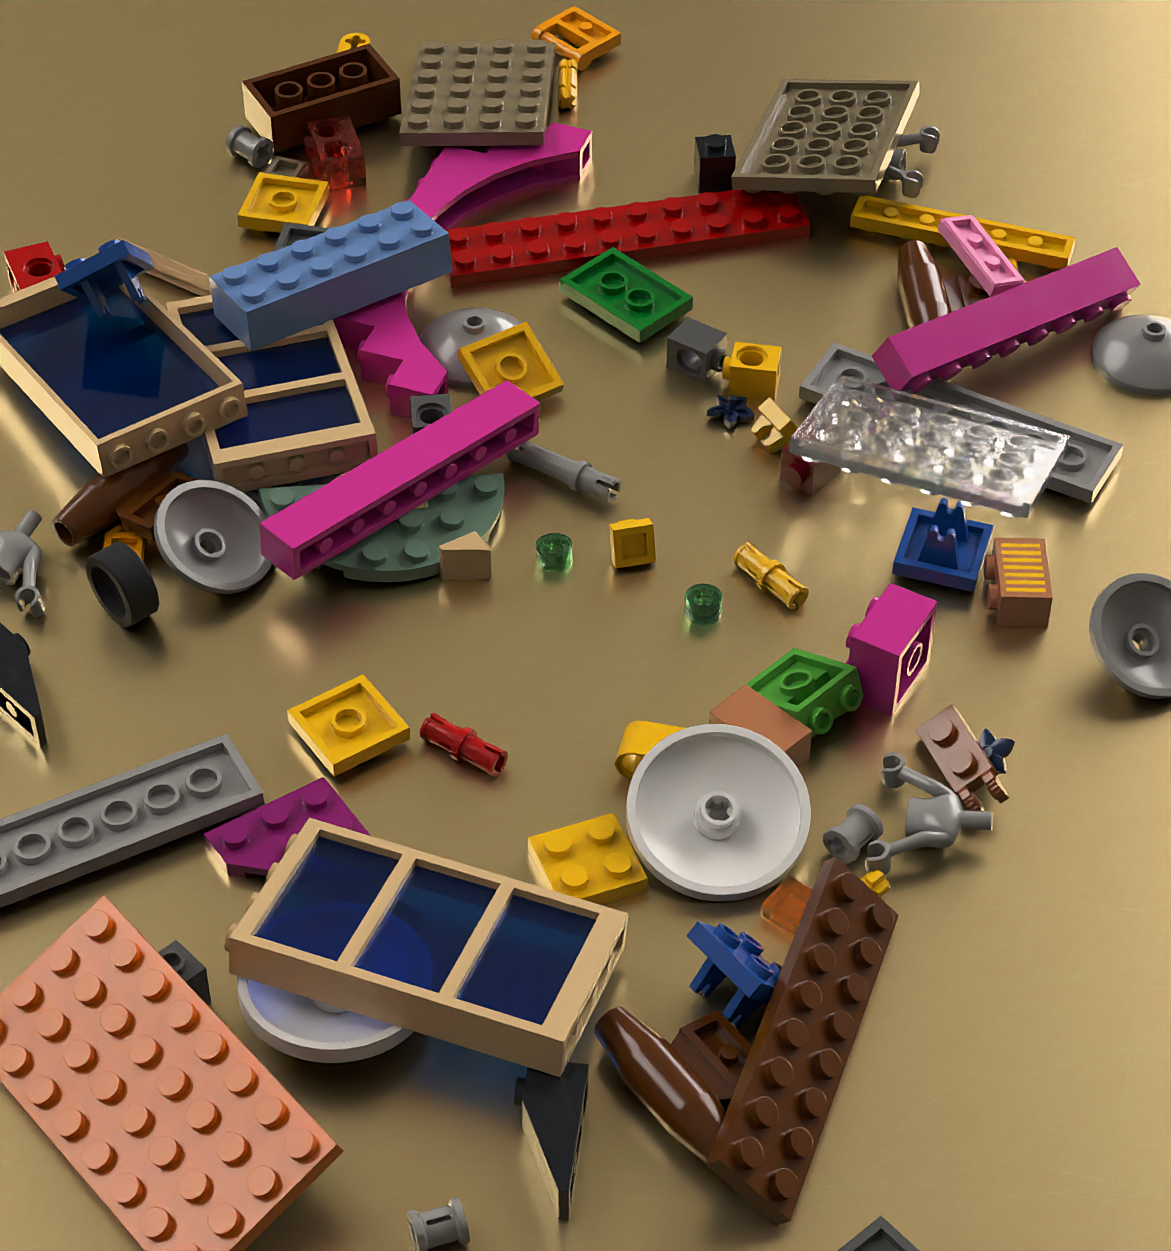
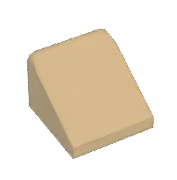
(465, 558)

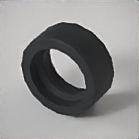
(122, 584)

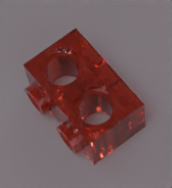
(335, 153)

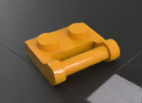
(583, 31)

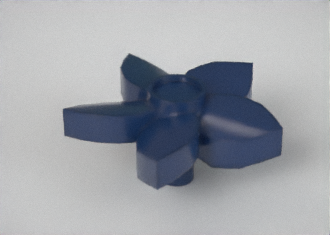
(732, 409)
(996, 749)

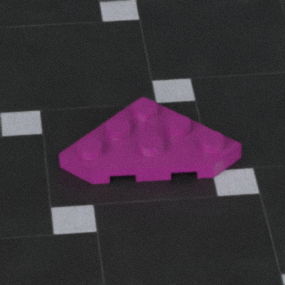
(261, 836)

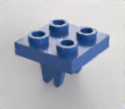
(111, 267)
(943, 547)
(738, 960)

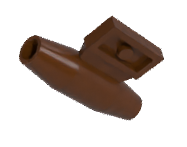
(924, 290)
(124, 496)
(682, 1080)

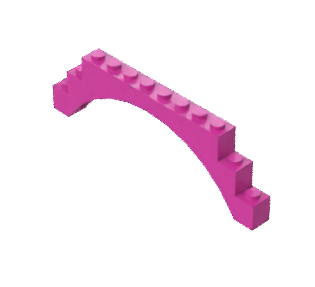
(452, 191)

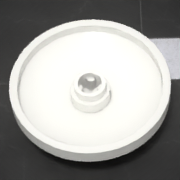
(718, 812)
(313, 1028)

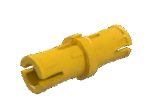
(770, 576)

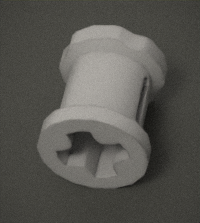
(245, 144)
(853, 833)
(438, 1226)

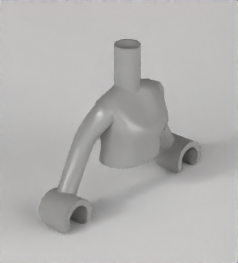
(911, 179)
(21, 556)
(928, 820)

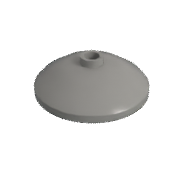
(458, 329)
(1135, 353)
(220, 521)
(1136, 610)

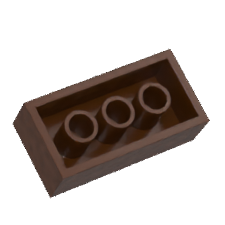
(329, 87)

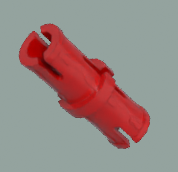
(463, 744)

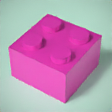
(892, 646)

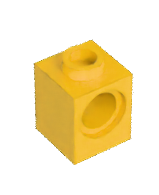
(753, 370)

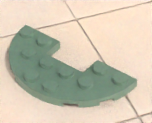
(411, 543)

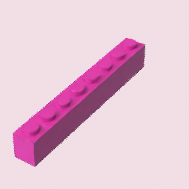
(1005, 321)
(398, 479)

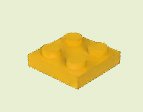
(282, 200)
(512, 357)
(348, 725)
(589, 861)

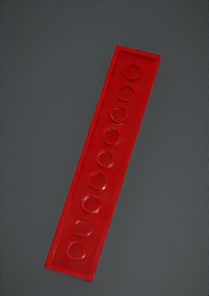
(636, 229)

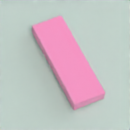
(980, 254)

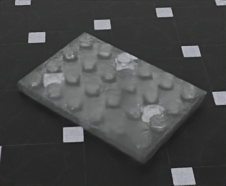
(931, 446)

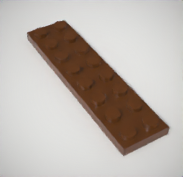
(803, 1043)

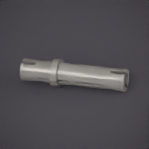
(578, 475)

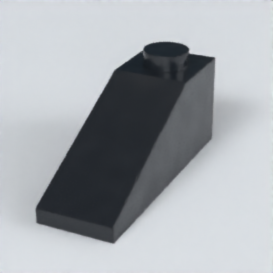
(17, 687)
(554, 1126)

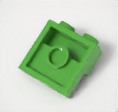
(810, 688)

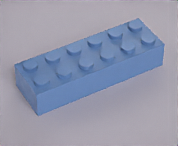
(330, 274)

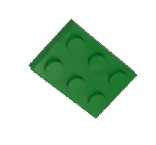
(626, 294)

